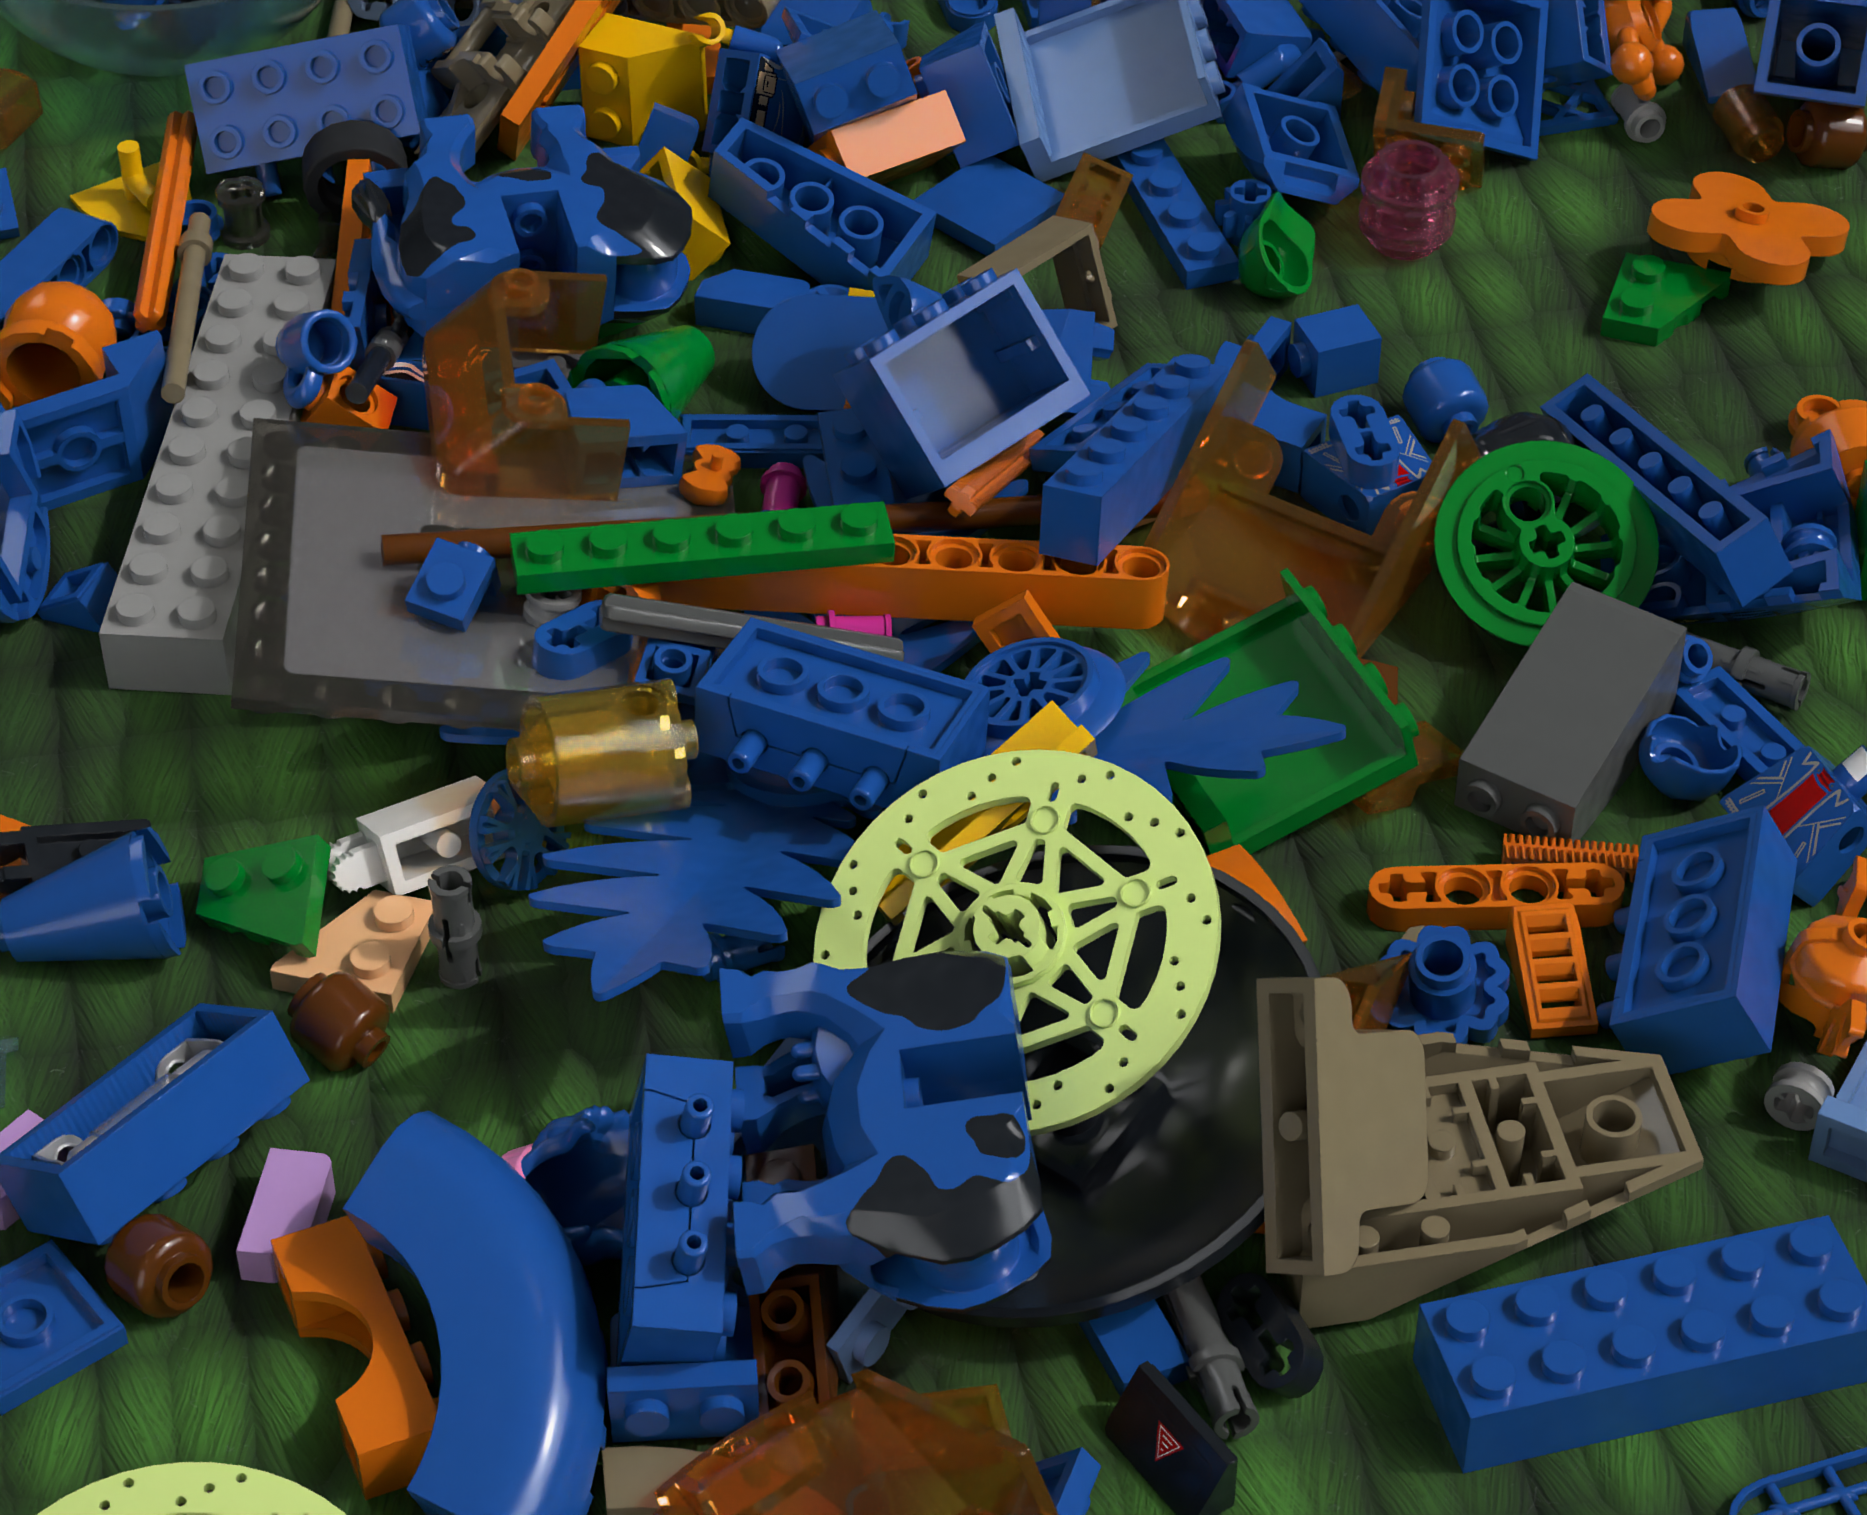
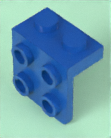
(685, 1397)

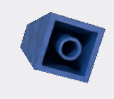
(1815, 52)

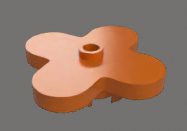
(1746, 230)

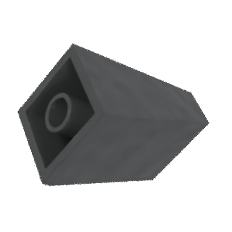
(1572, 717)

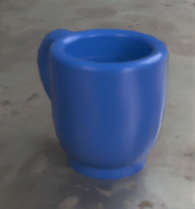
(314, 347)

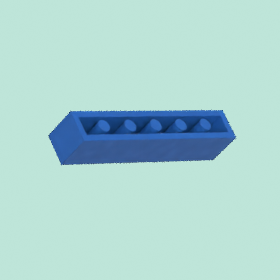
(1128, 462)
(1689, 503)

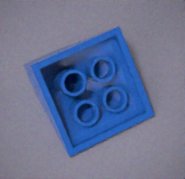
(1484, 70)

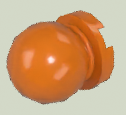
(52, 342)

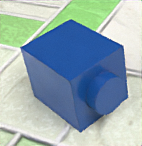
(1335, 351)

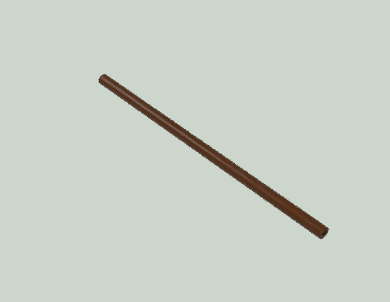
(903, 518)

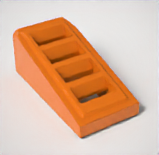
(1544, 932)

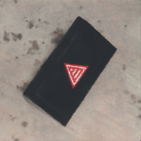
(1172, 1446)

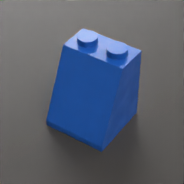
(846, 74)

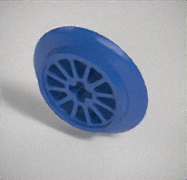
(1044, 669)

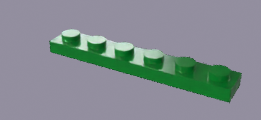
(701, 547)

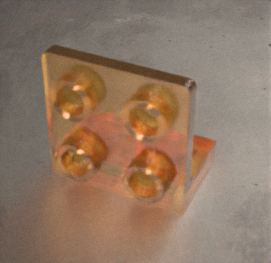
(1396, 122)

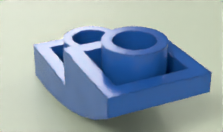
(678, 661)

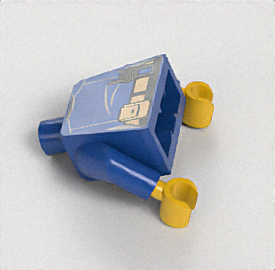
(746, 86)

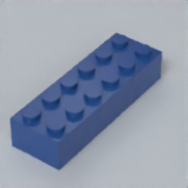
(1643, 1343)

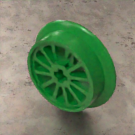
(1534, 474)

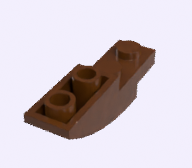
(800, 1306)

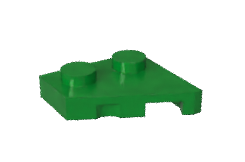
(1658, 297)
(268, 892)

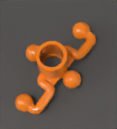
(1637, 45)

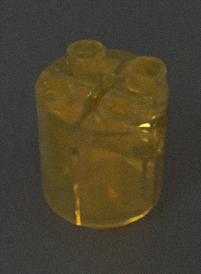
(602, 753)

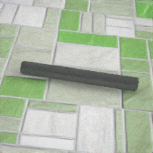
(718, 627)

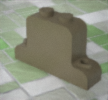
(1335, 1123)

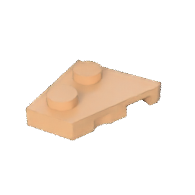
(372, 940)

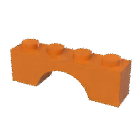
(338, 1293)

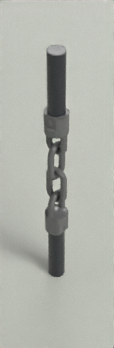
(379, 356)

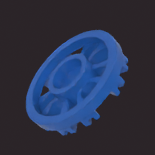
(515, 834)

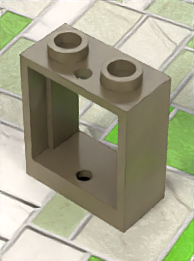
(1074, 255)

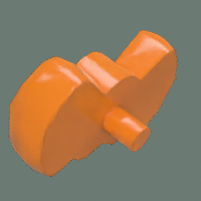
(710, 475)

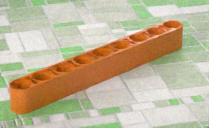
(953, 582)

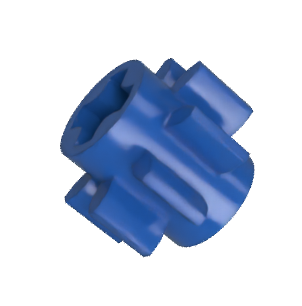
(1240, 207)

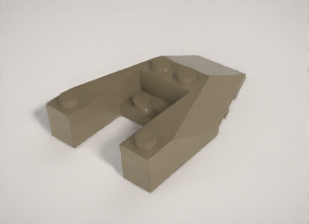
(1513, 1158)

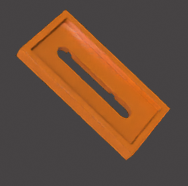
(549, 73)

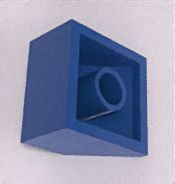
(977, 90)

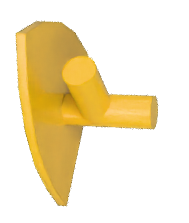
(125, 199)

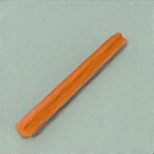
(165, 222)

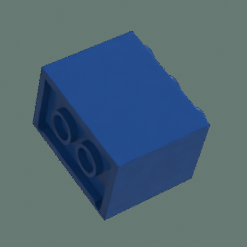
(959, 381)

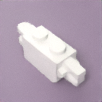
(409, 841)

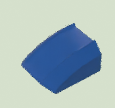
(1291, 144)

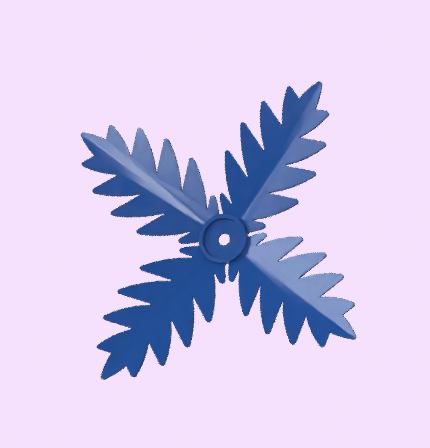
(755, 830)

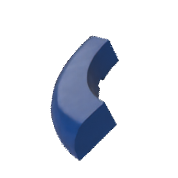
(511, 1319)

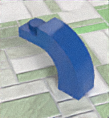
(1290, 424)

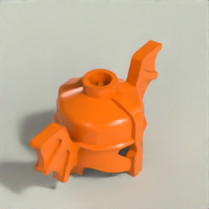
(1832, 970)

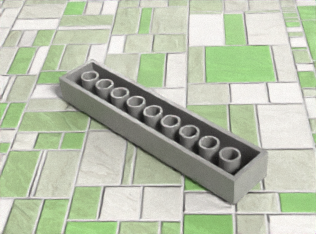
(181, 574)

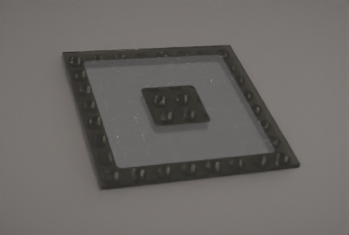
(330, 623)

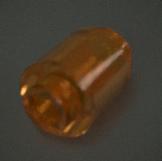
(1749, 123)

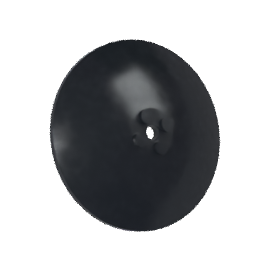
(1178, 1164)

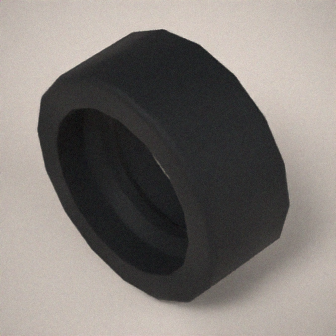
(343, 142)

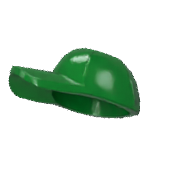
(1277, 252)

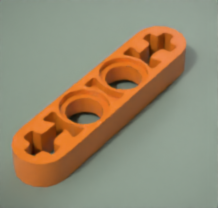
(1493, 887)

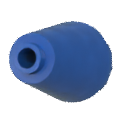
(99, 907)

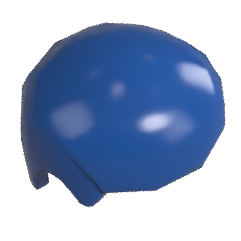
(1686, 758)

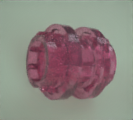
(1408, 199)

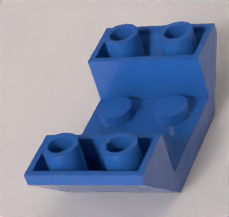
(102, 430)

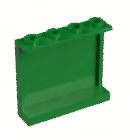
(1268, 649)

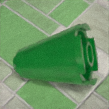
(666, 361)

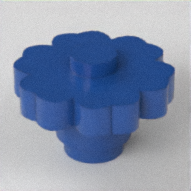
(1451, 986)

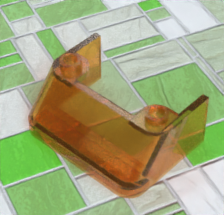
(511, 435)

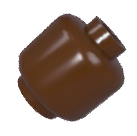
(1827, 135)
(339, 1021)
(158, 1266)

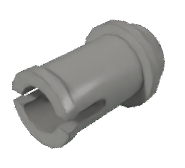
(1643, 119)

